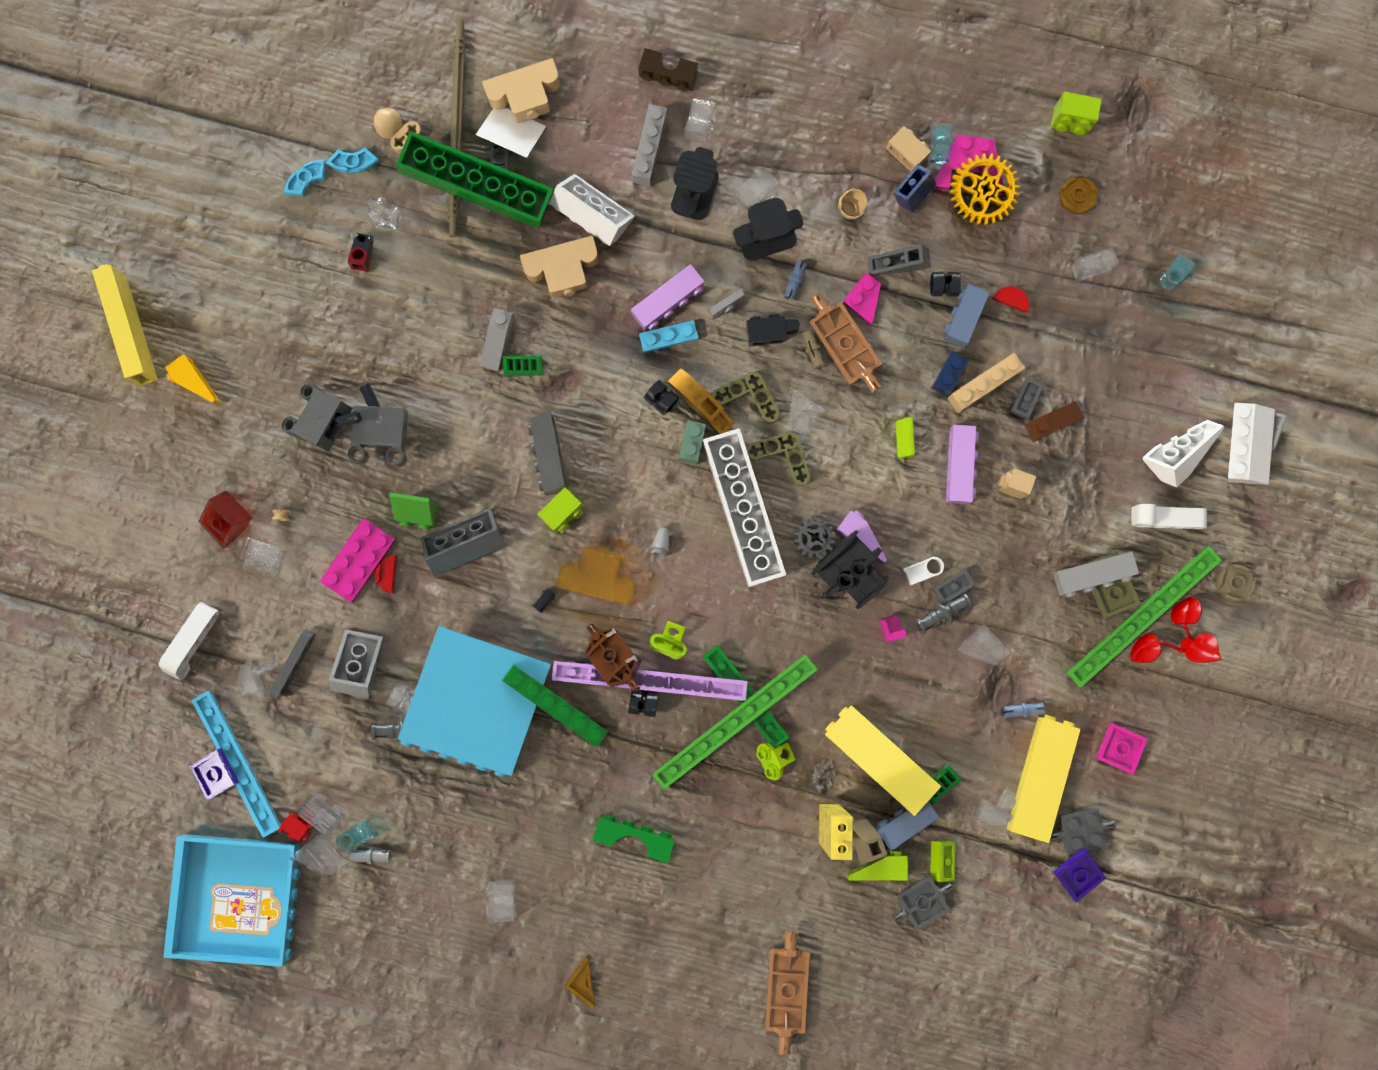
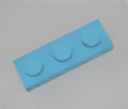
(668, 336)

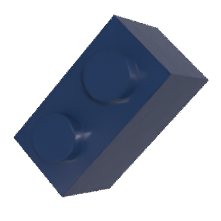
(914, 188)
(949, 373)

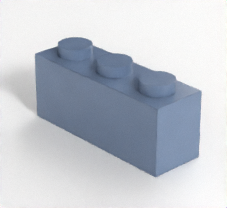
(965, 315)
(904, 825)

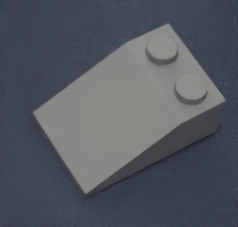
(356, 664)

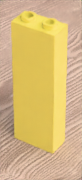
(124, 325)
(882, 760)
(1043, 778)
(835, 831)

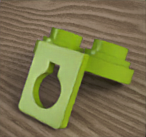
(669, 644)
(772, 761)

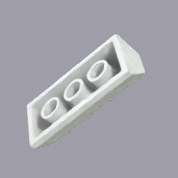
(591, 209)
(1251, 444)

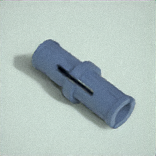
(795, 280)
(1024, 710)

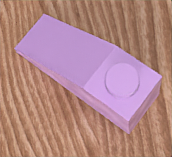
(856, 521)

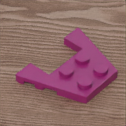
(962, 149)

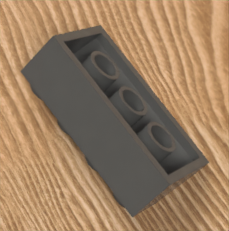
(548, 453)
(462, 542)

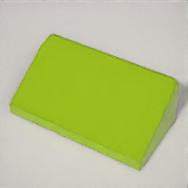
(905, 438)
(942, 861)

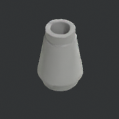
(660, 545)

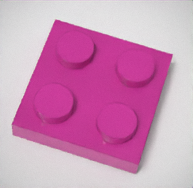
(1121, 748)

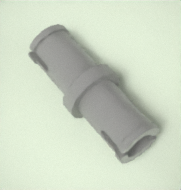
(370, 856)

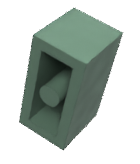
(692, 442)

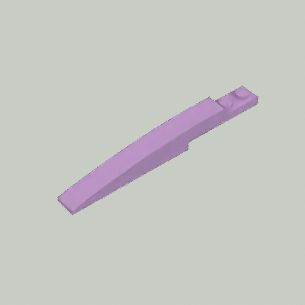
(656, 681)

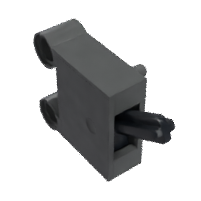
(320, 419)
(378, 429)

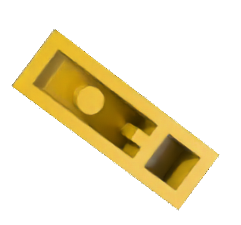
(187, 375)

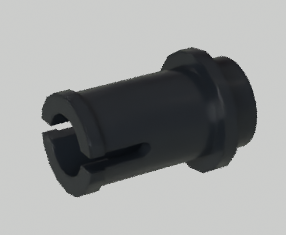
(544, 600)

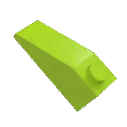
(889, 867)

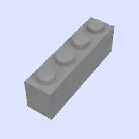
(649, 145)
(1096, 573)

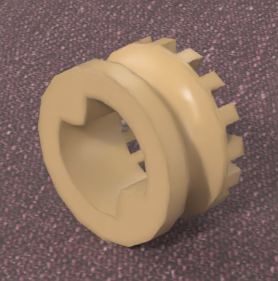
(281, 516)

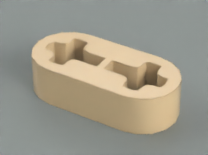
(402, 134)

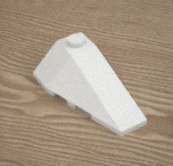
(1178, 458)

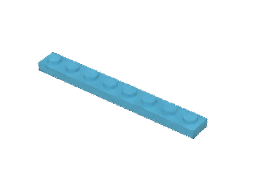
(248, 783)

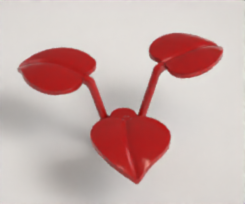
(1200, 650)

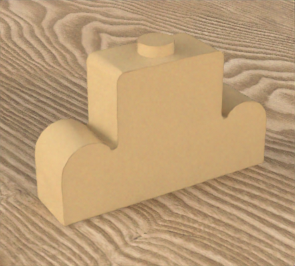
(524, 90)
(561, 265)

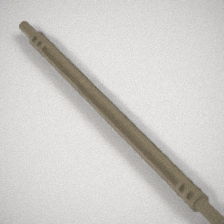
(457, 116)

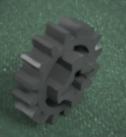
(806, 532)

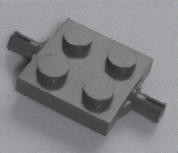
(1082, 830)
(923, 902)

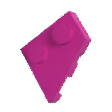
(864, 298)

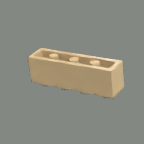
(986, 383)

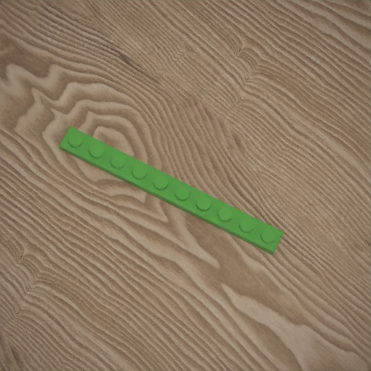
(1143, 616)
(734, 721)

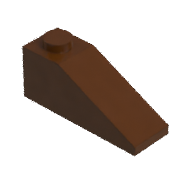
(1054, 421)

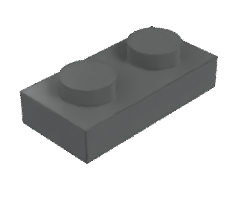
(1027, 398)
(953, 586)

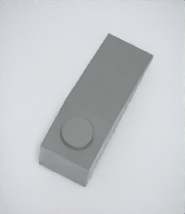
(497, 339)

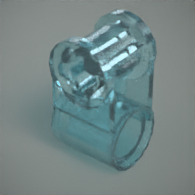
(1178, 271)
(358, 834)

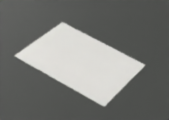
(504, 131)

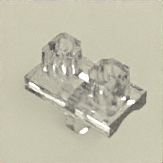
(381, 215)

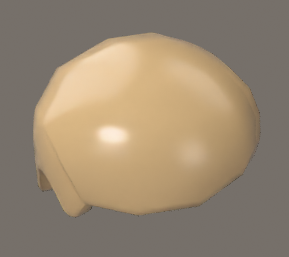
(387, 122)
(852, 204)

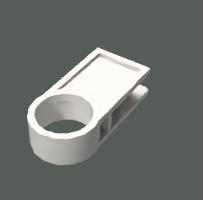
(919, 571)

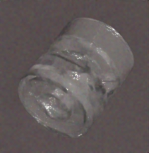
(400, 698)

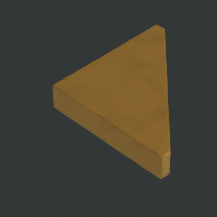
(581, 983)

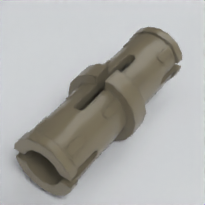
(813, 349)

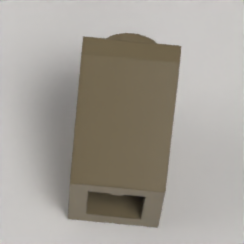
(867, 841)

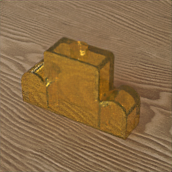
(597, 576)

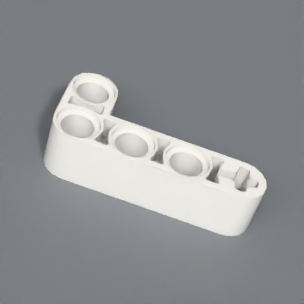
(1168, 517)
(187, 641)

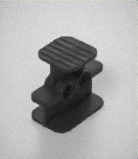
(696, 182)
(769, 229)
(842, 562)

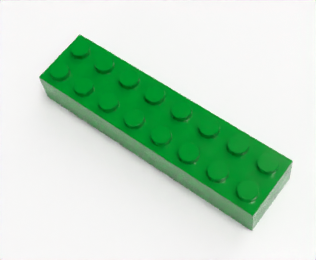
(474, 180)

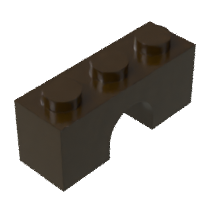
(681, 77)

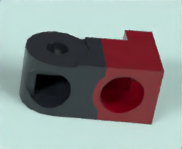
(361, 252)

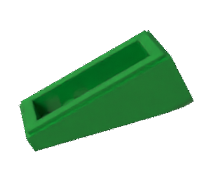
(517, 373)
(950, 784)

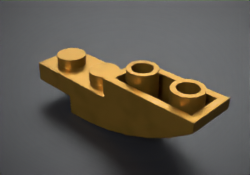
(701, 400)

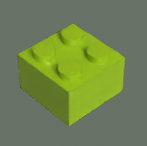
(1076, 113)
(561, 511)

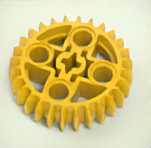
(988, 179)

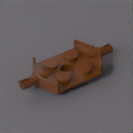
(624, 664)

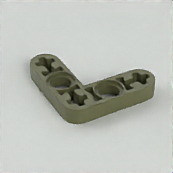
(746, 389)
(788, 450)

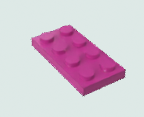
(357, 560)

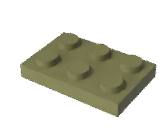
(1114, 597)

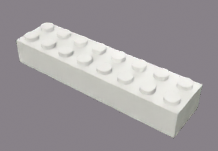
(744, 508)

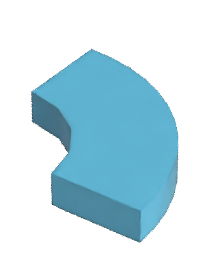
(352, 162)
(305, 177)

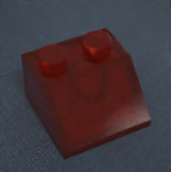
(224, 518)

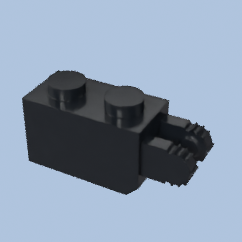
(769, 330)

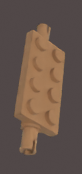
(845, 343)
(787, 991)

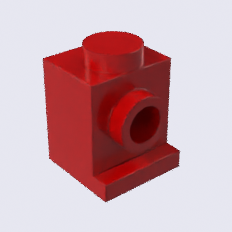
(296, 827)

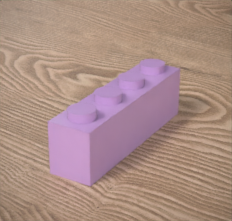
(667, 298)
(961, 464)

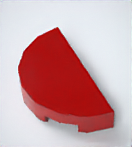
(1012, 297)
(386, 573)

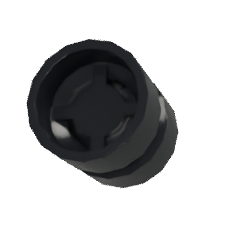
(945, 284)
(666, 402)
(650, 704)

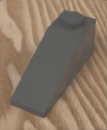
(900, 260)

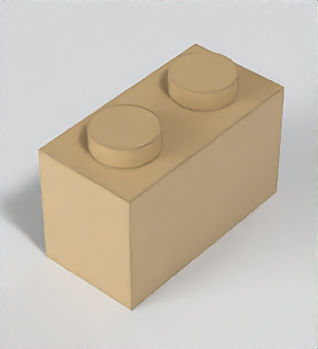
(908, 148)
(1017, 483)

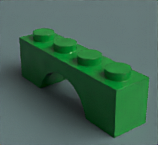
(658, 844)

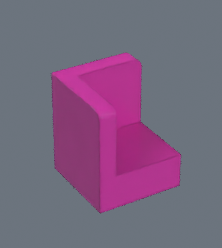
(892, 629)

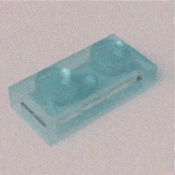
(940, 144)

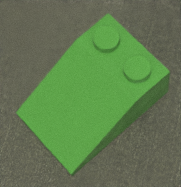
(414, 510)

